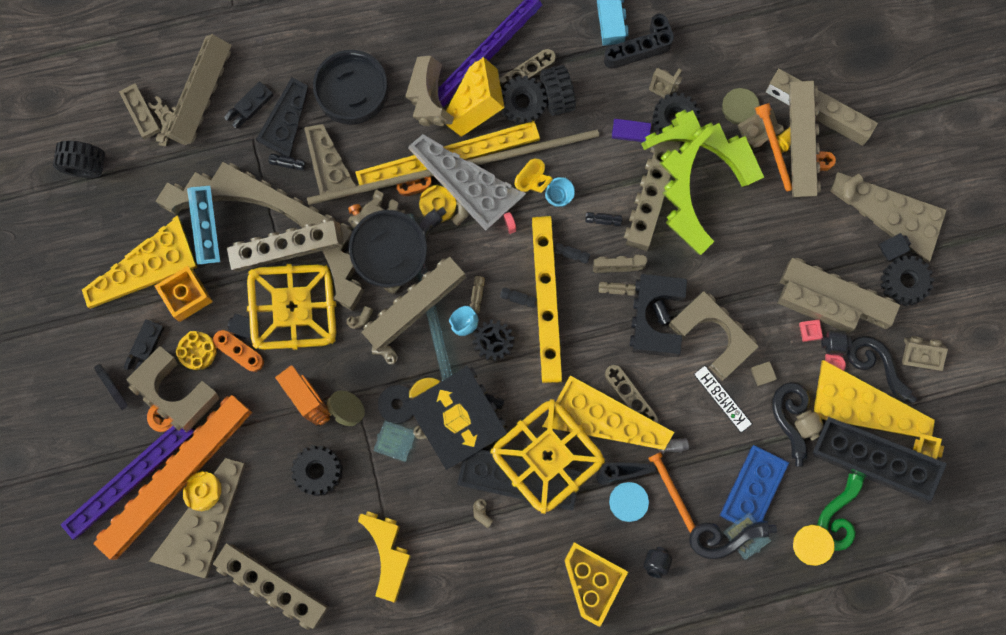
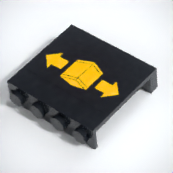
(457, 417)

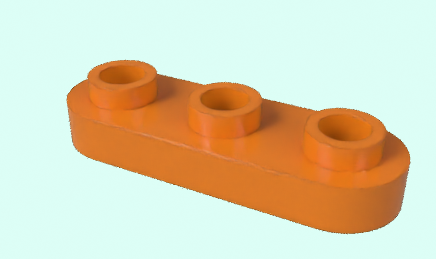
(243, 356)

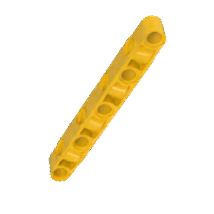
(546, 299)

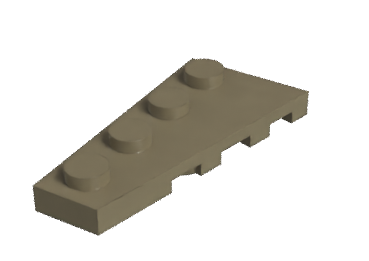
(327, 163)

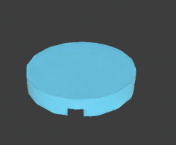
(628, 502)

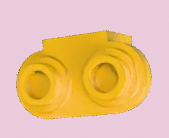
(531, 176)

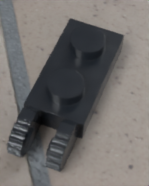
(249, 104)
(144, 343)

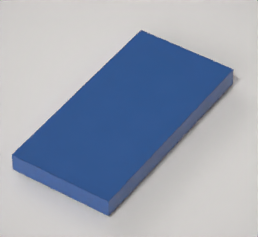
(754, 485)

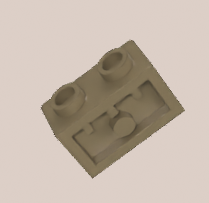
(664, 83)
(755, 130)
(924, 353)

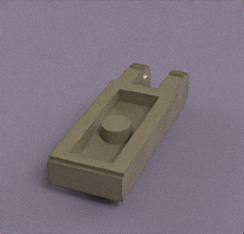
(620, 264)

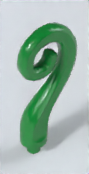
(852, 489)

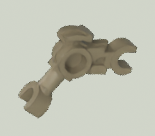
(165, 116)

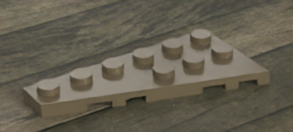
(896, 214)
(197, 534)

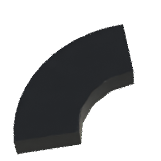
(113, 390)

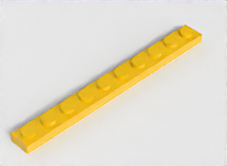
(467, 150)

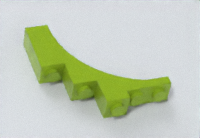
(734, 152)
(679, 166)

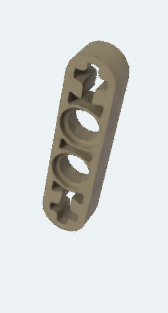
(522, 69)
(633, 395)

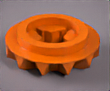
(156, 423)

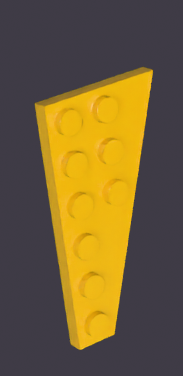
(143, 266)
(862, 405)
(607, 417)

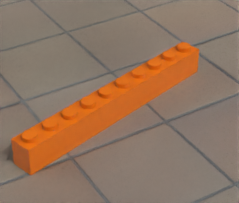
(172, 478)

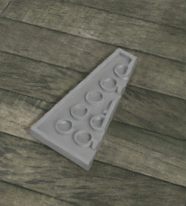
(469, 184)

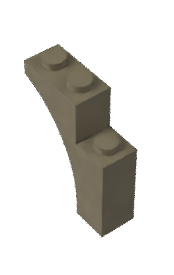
(424, 93)

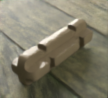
(617, 288)
(477, 293)

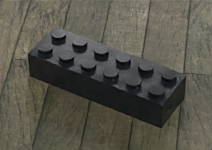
(879, 460)

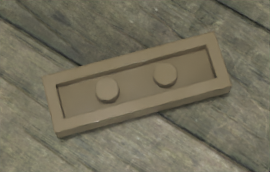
(139, 111)

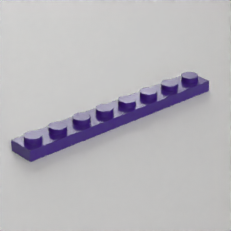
(489, 47)
(125, 481)

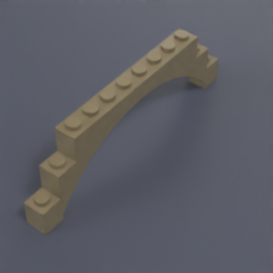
(234, 185)

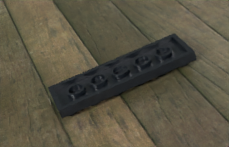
(484, 474)

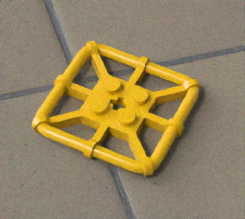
(283, 316)
(544, 468)

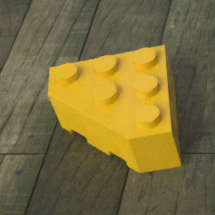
(476, 97)
(593, 582)

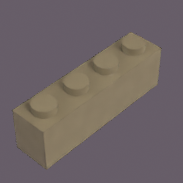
(819, 307)

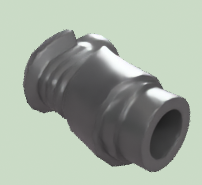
(676, 445)

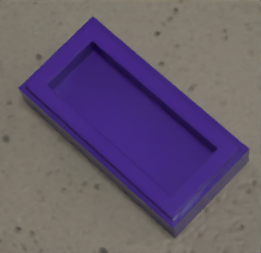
(630, 130)

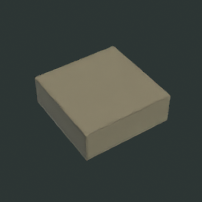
(763, 373)

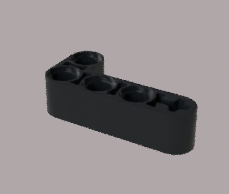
(654, 39)

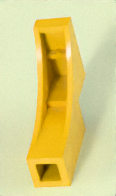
(393, 562)

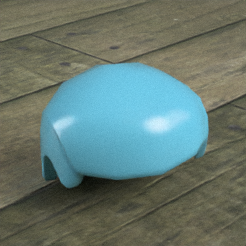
(559, 192)
(464, 321)

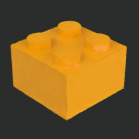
(183, 293)

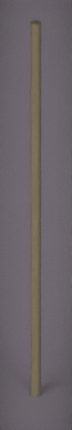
(478, 161)

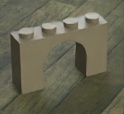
(706, 310)
(183, 413)

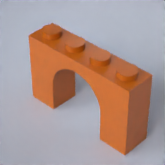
(304, 396)

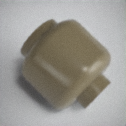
(809, 425)

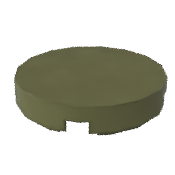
(739, 105)
(346, 408)

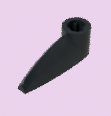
(622, 471)

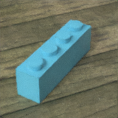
(612, 21)
(203, 224)

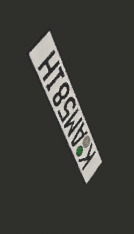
(723, 399)

